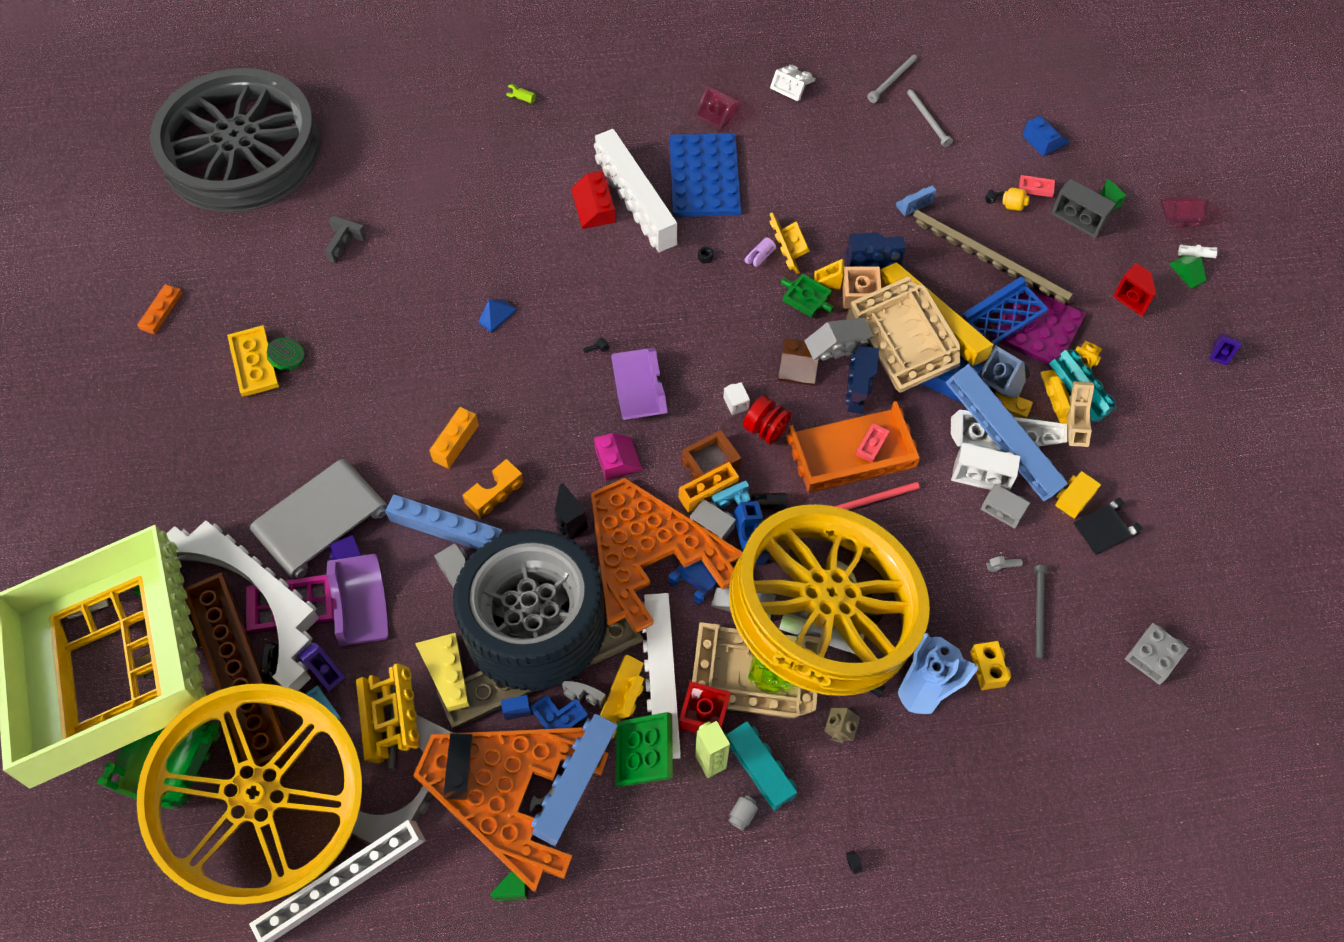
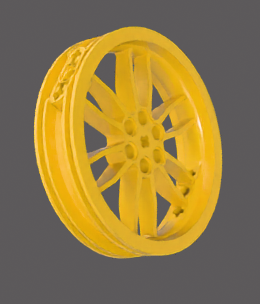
(829, 599)

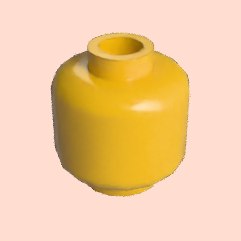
(1015, 199)

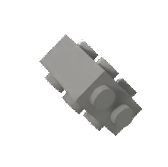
(1156, 653)

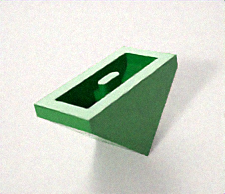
(1113, 193)
(1190, 270)
(510, 889)

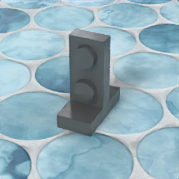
(344, 232)

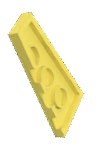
(445, 667)

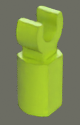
(521, 94)

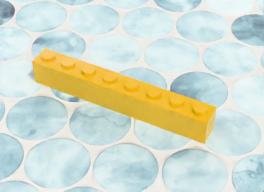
(973, 345)

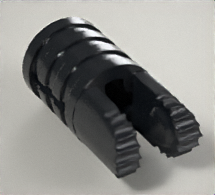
(770, 500)

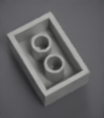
(839, 338)

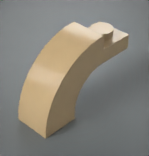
(1078, 417)

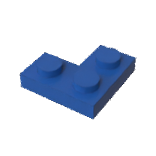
(552, 718)

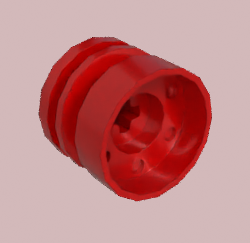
(767, 420)

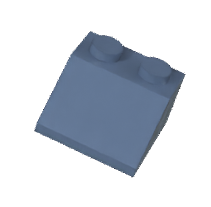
(1004, 372)

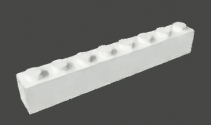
(661, 663)
(337, 882)

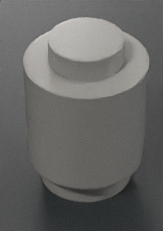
(743, 812)

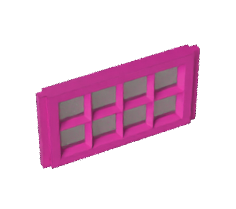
(312, 589)

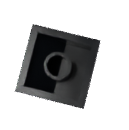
(569, 514)

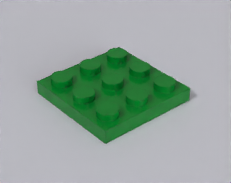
(644, 750)

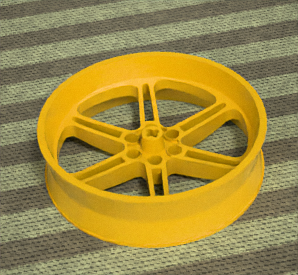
(215, 707)

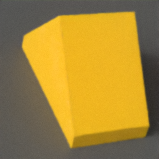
(831, 275)

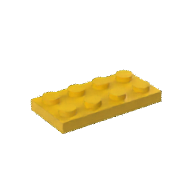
(250, 361)

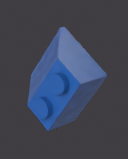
(1044, 135)

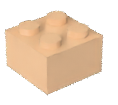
(859, 283)

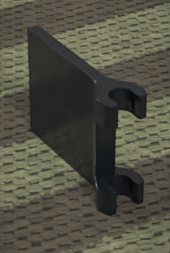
(1105, 528)

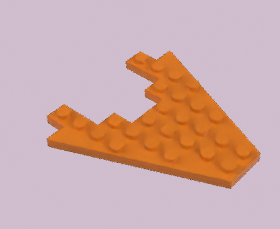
(638, 531)
(496, 786)

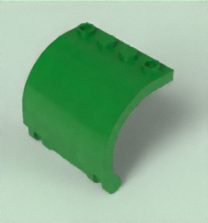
(183, 761)

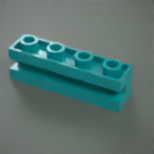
(1071, 369)
(761, 766)

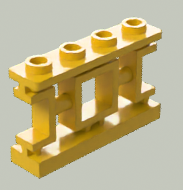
(372, 713)

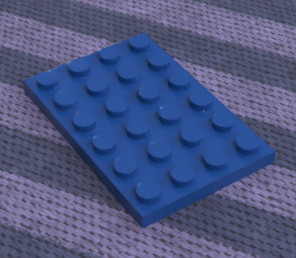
(704, 175)

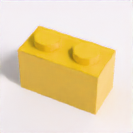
(1077, 495)

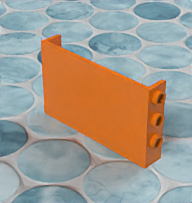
(828, 451)

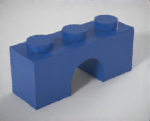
(748, 518)

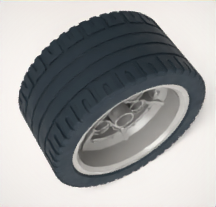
(561, 642)

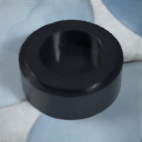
(853, 862)

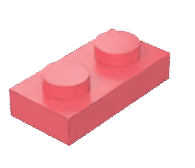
(1037, 185)
(872, 443)

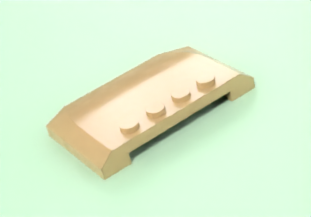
(909, 333)
(725, 663)

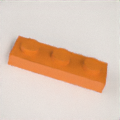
(159, 309)

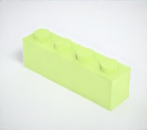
(711, 748)

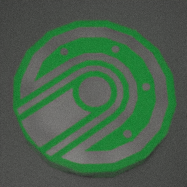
(285, 353)

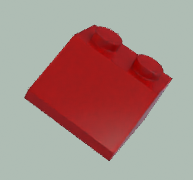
(1136, 289)
(702, 706)

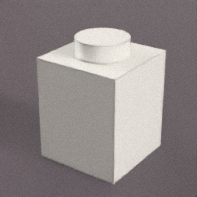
(736, 398)

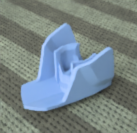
(924, 686)

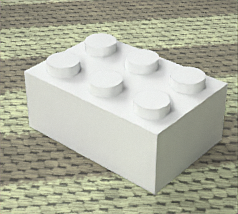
(985, 467)

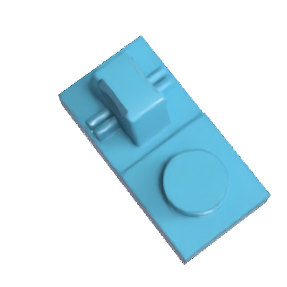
(735, 493)

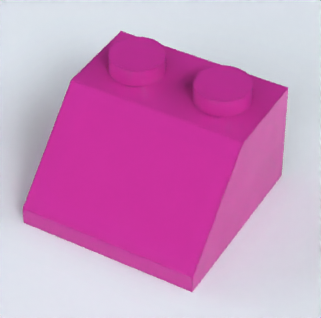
(616, 455)

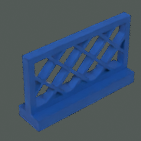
(997, 300)

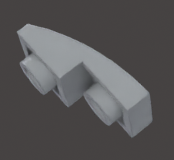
(578, 691)

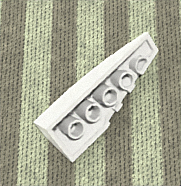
(967, 430)

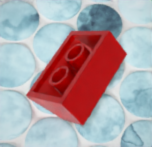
(593, 200)

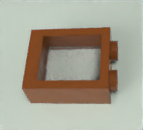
(709, 455)

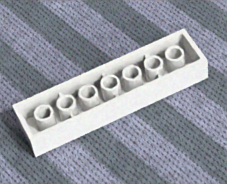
(635, 190)

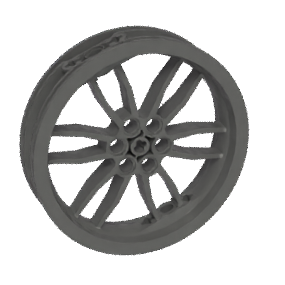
(235, 139)

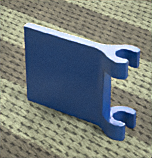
(696, 575)

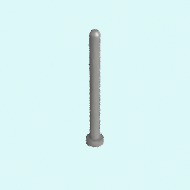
(873, 96)
(945, 140)

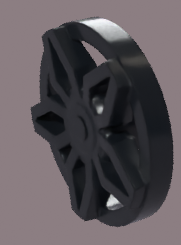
(270, 661)

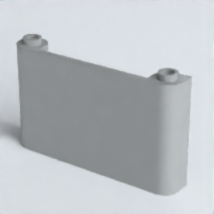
(316, 516)

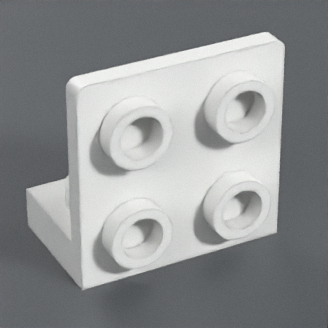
(791, 81)

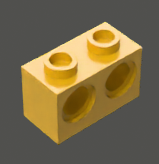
(988, 665)

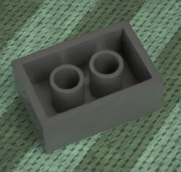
(1083, 208)

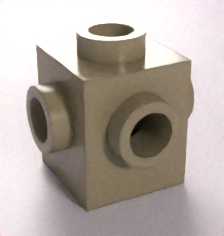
(842, 724)

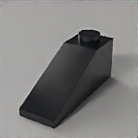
(457, 766)

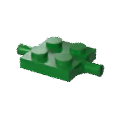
(807, 295)

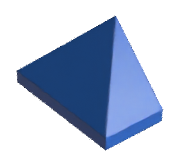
(495, 314)

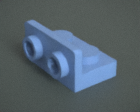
(916, 201)

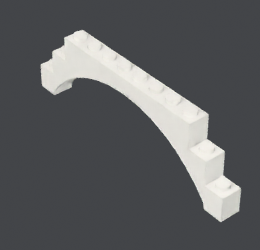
(290, 613)

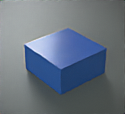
(516, 707)

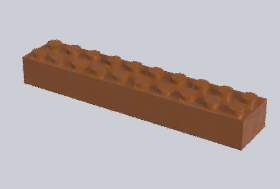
(235, 664)

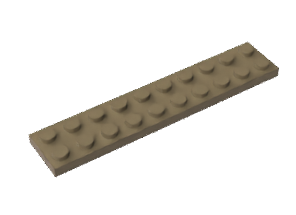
(998, 261)
(486, 695)

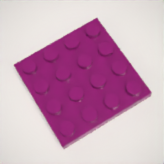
(1047, 335)

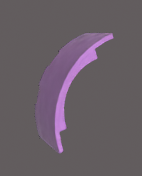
(637, 383)
(359, 600)

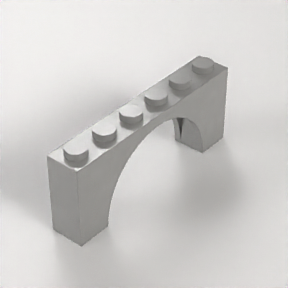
(372, 827)

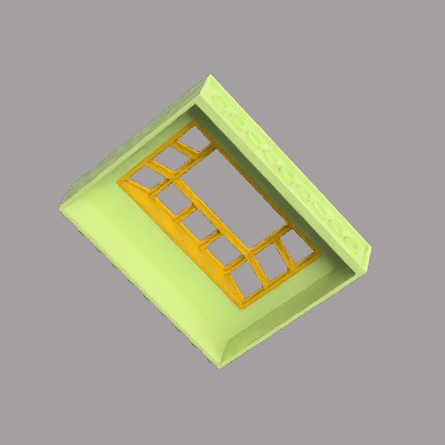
(36, 671)

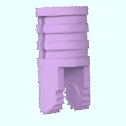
(760, 252)

